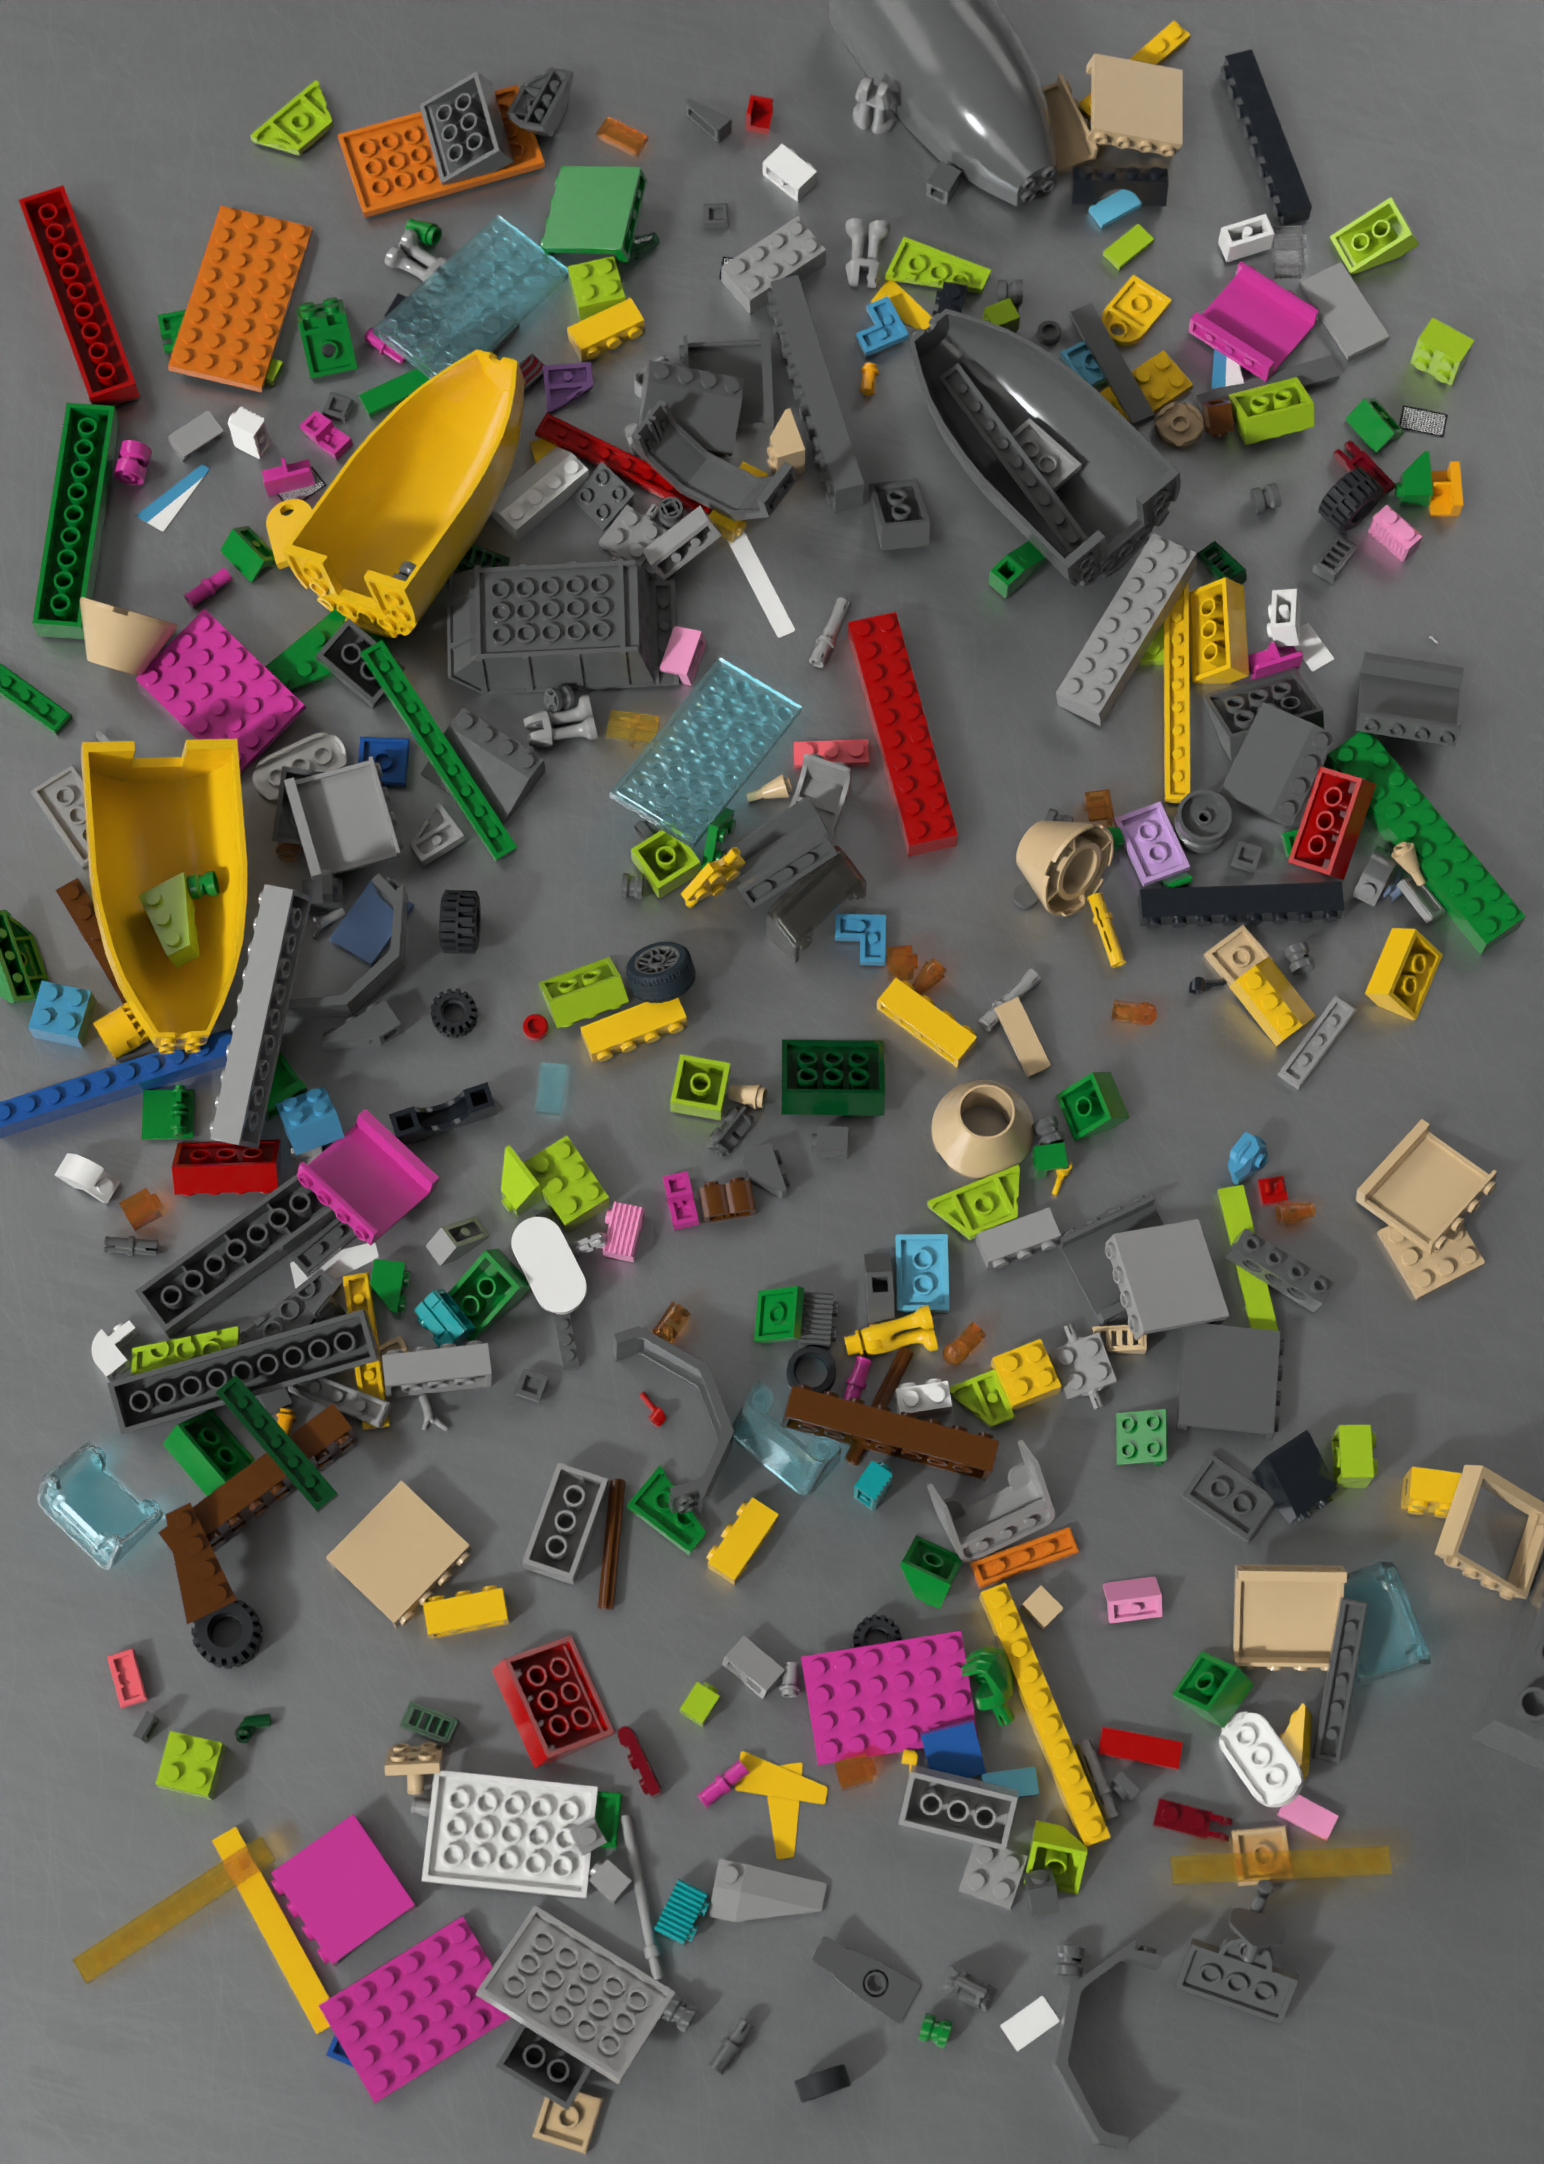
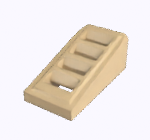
(1119, 1348)

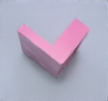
(684, 653)
(1133, 1599)

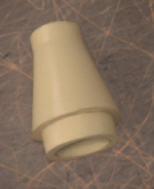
(749, 1095)

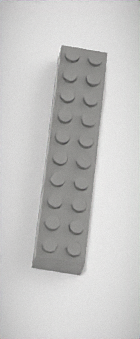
(260, 1016)

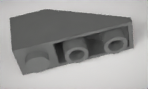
(370, 1028)

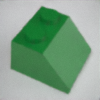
(1092, 1105)
(1213, 1689)

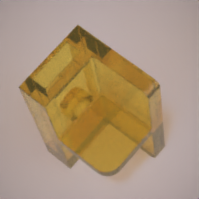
(632, 727)

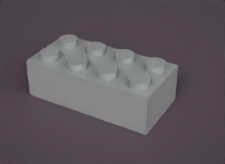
(780, 255)
(437, 1369)
(565, 1523)
(958, 1807)

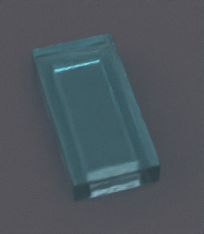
(550, 1089)

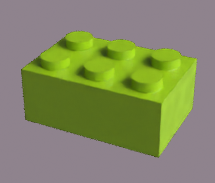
(567, 1184)

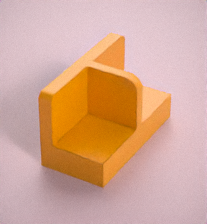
(1447, 492)

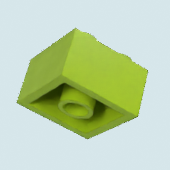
(595, 286)
(1441, 351)
(665, 862)
(700, 1087)
(1353, 1456)
(191, 1765)

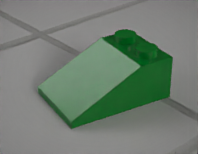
(489, 1290)

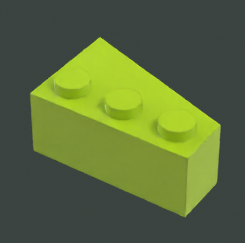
(173, 918)

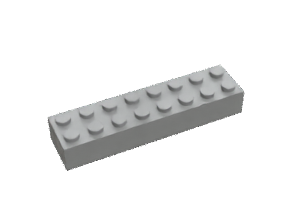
(1126, 629)

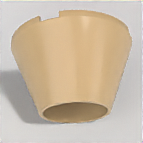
(121, 636)
(1065, 862)
(975, 1154)

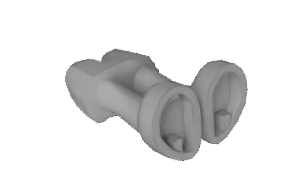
(878, 97)
(877, 233)
(409, 246)
(546, 720)

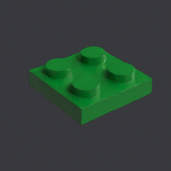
(779, 1315)

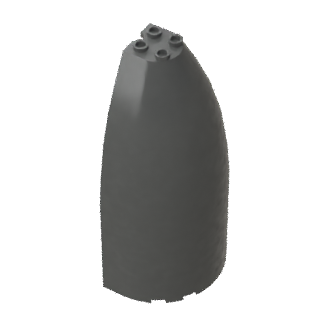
(958, 87)
(1122, 476)

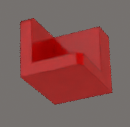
(759, 114)

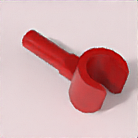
(657, 1416)

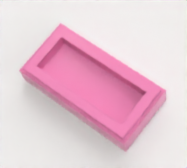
(1309, 1817)

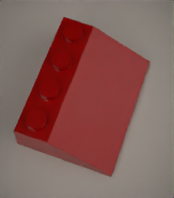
(552, 1701)

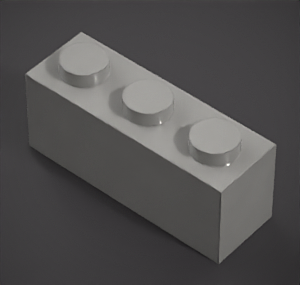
(682, 543)
(1018, 1238)

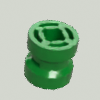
(203, 884)
(934, 2030)

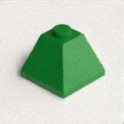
(930, 1570)

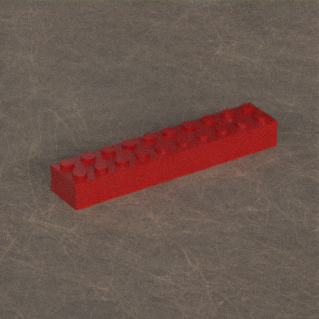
(79, 298)
(902, 734)

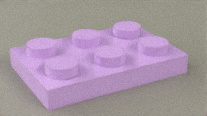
(1152, 844)

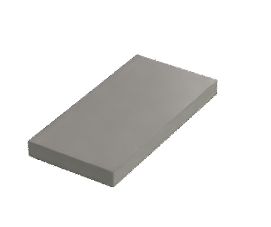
(1344, 310)
(63, 804)

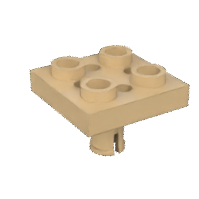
(414, 1762)

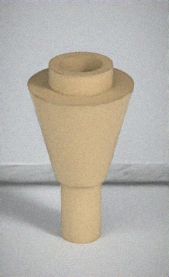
(776, 788)
(1406, 857)

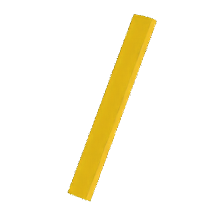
(279, 1935)

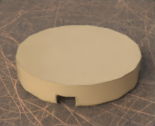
(1179, 425)

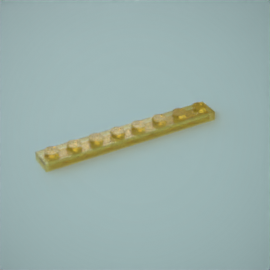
(1280, 1865)
(174, 1910)

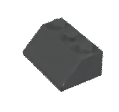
(544, 2067)

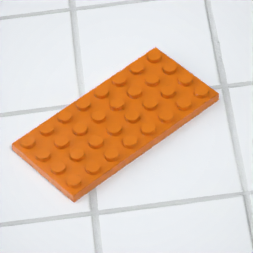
(396, 166)
(240, 299)

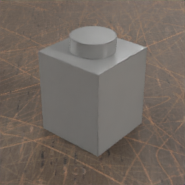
(609, 1880)

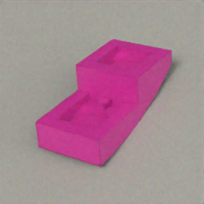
(325, 435)
(680, 1200)

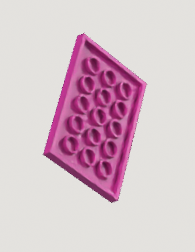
(220, 689)
(885, 1695)
(414, 2010)

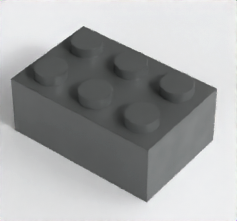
(344, 661)

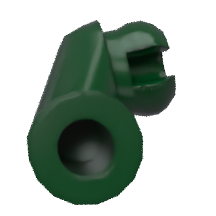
(249, 1726)

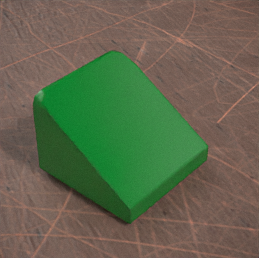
(1177, 881)

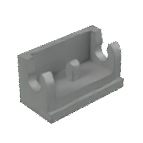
(195, 434)
(753, 1667)

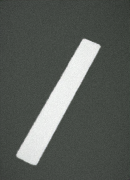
(761, 586)

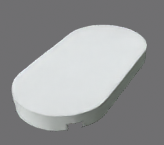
(315, 753)
(549, 1265)
(1261, 1759)

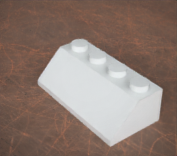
(539, 492)

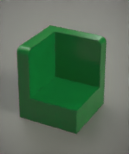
(1049, 1158)

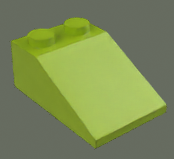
(1375, 238)

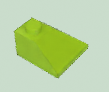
(518, 1185)
(1057, 1849)

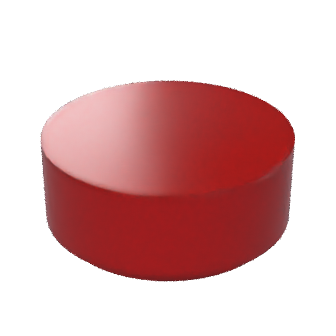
(535, 1027)

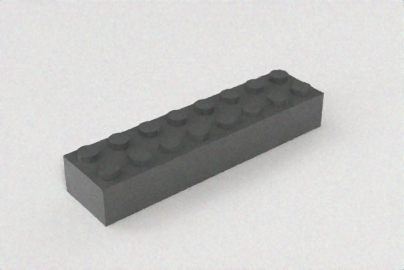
(234, 1256)

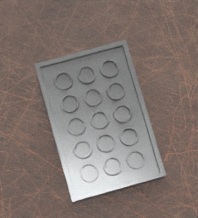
(575, 1994)

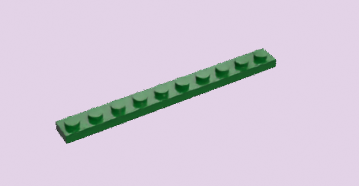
(438, 751)

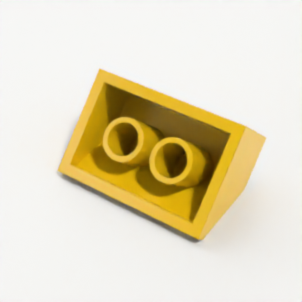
(1404, 972)
(1272, 1001)

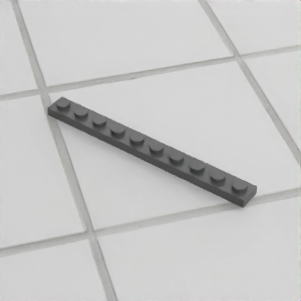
(1013, 458)

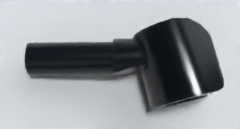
(1198, 983)

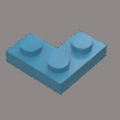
(887, 328)
(867, 929)

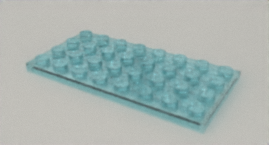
(472, 299)
(705, 752)

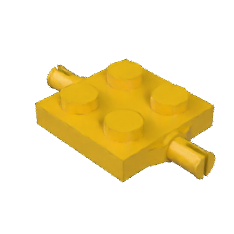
(714, 878)

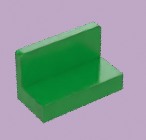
(1374, 424)
(247, 552)

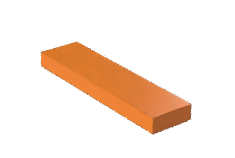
(1024, 1557)

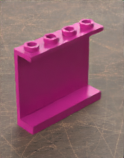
(1255, 322)
(368, 1178)
(342, 1890)

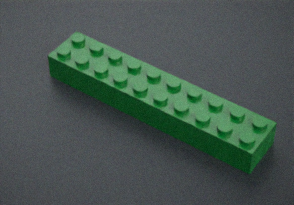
(75, 519)
(1448, 865)

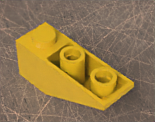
(1298, 1737)

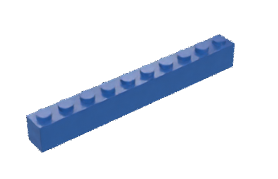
(110, 1085)

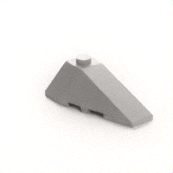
(753, 1893)

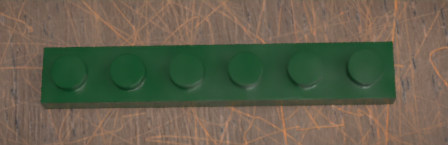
(277, 1443)

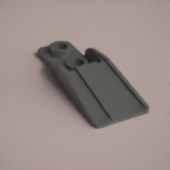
(867, 1978)

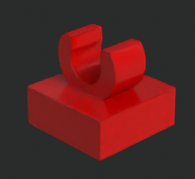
(1272, 1190)

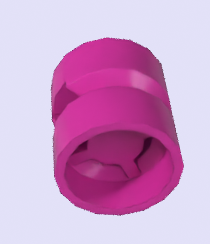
(132, 462)

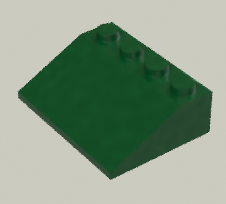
(833, 1077)

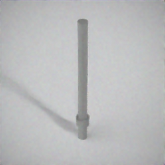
(652, 1950)

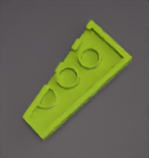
(931, 267)
(181, 1349)

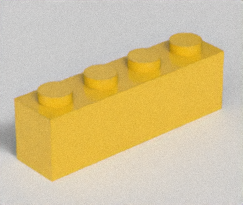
(927, 1022)
(632, 1027)

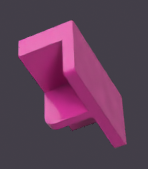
(288, 477)
(1273, 660)

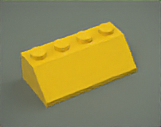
(1218, 633)

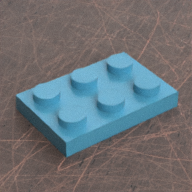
(922, 1272)

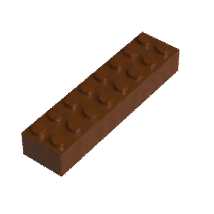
(890, 1432)
(264, 1482)

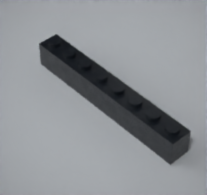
(1266, 138)
(1240, 904)

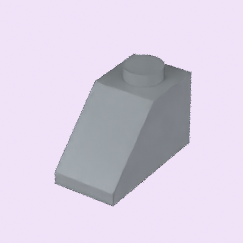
(456, 1240)

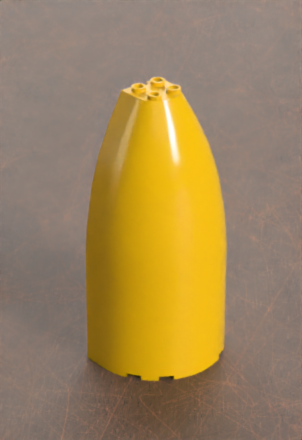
(414, 496)
(142, 829)

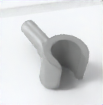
(629, 431)

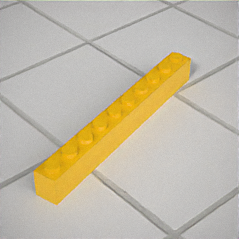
(1044, 1717)

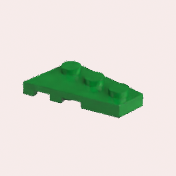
(652, 1507)

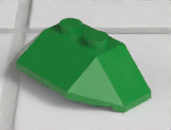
(19, 962)

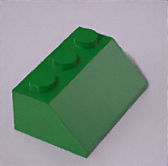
(207, 1451)

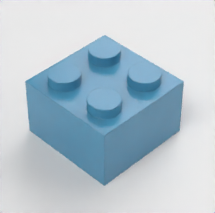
(62, 1014)
(310, 1120)

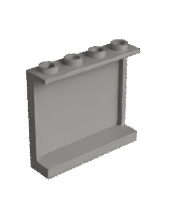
(344, 818)
(1166, 1278)

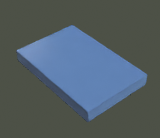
(366, 927)

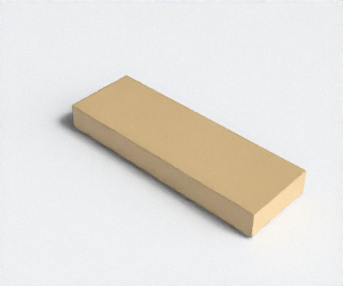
(1022, 1036)

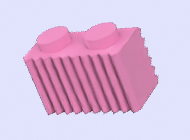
(1395, 533)
(623, 1231)

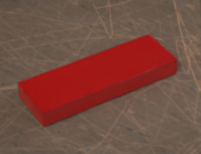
(1140, 1748)

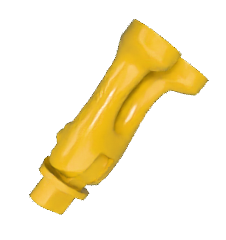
(880, 1337)

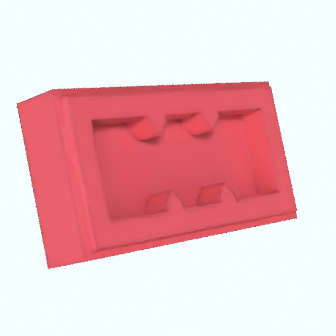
(127, 1678)

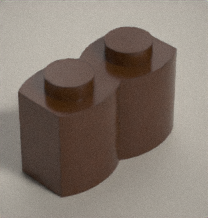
(727, 1200)

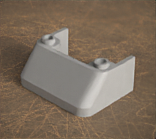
(1001, 1516)

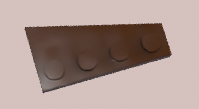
(198, 1570)

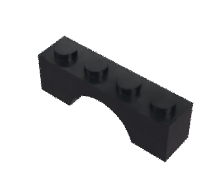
(1092, 182)
(467, 1107)

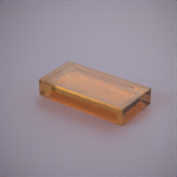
(621, 136)

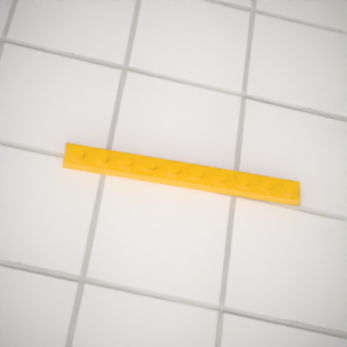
(1177, 701)

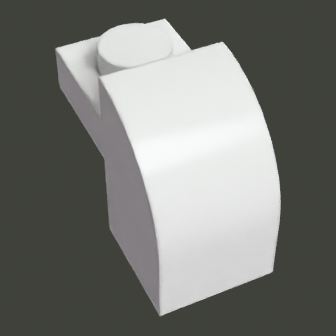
(88, 1176)
(107, 1350)

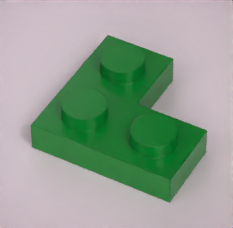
(717, 834)

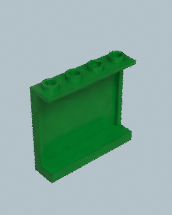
(595, 210)

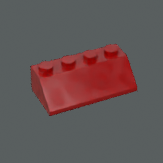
(1331, 823)
(226, 1168)

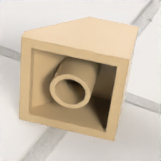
(786, 445)

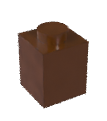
(1218, 417)

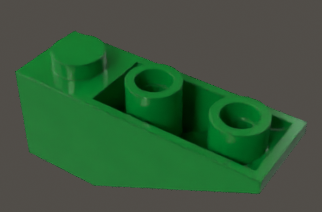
(1015, 569)

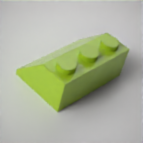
(1272, 410)
(583, 992)

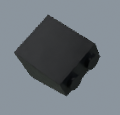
(1296, 1478)

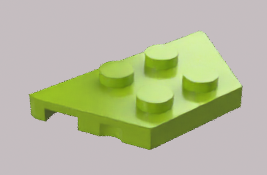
(297, 123)
(980, 1203)

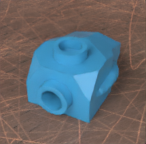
(1247, 1157)

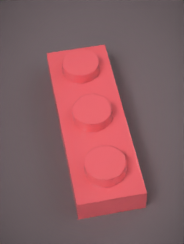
(845, 751)

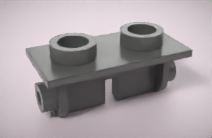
(735, 1122)

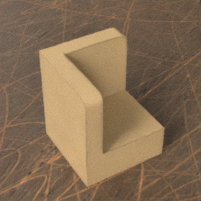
(1041, 1607)

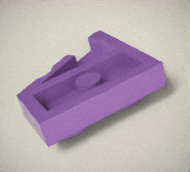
(565, 383)

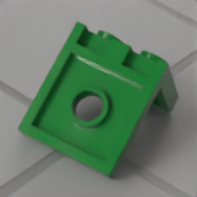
(324, 325)

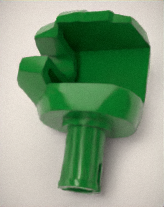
(996, 1681)

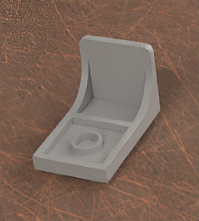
(825, 786)

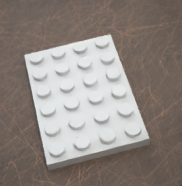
(507, 1834)

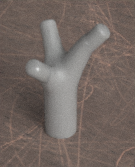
(326, 919)
(430, 1414)

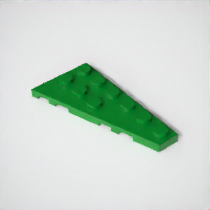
(298, 664)

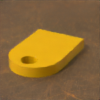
(1134, 311)
(282, 528)

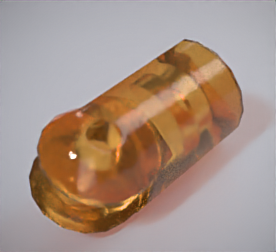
(1133, 1012)
(671, 1322)
(963, 1344)

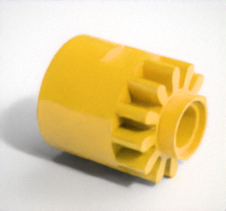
(120, 1031)

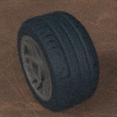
(660, 972)

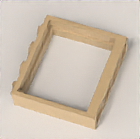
(1531, 1543)

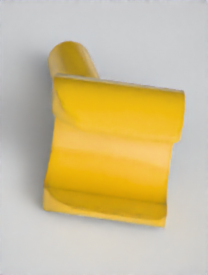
(1061, 1174)
(909, 1757)

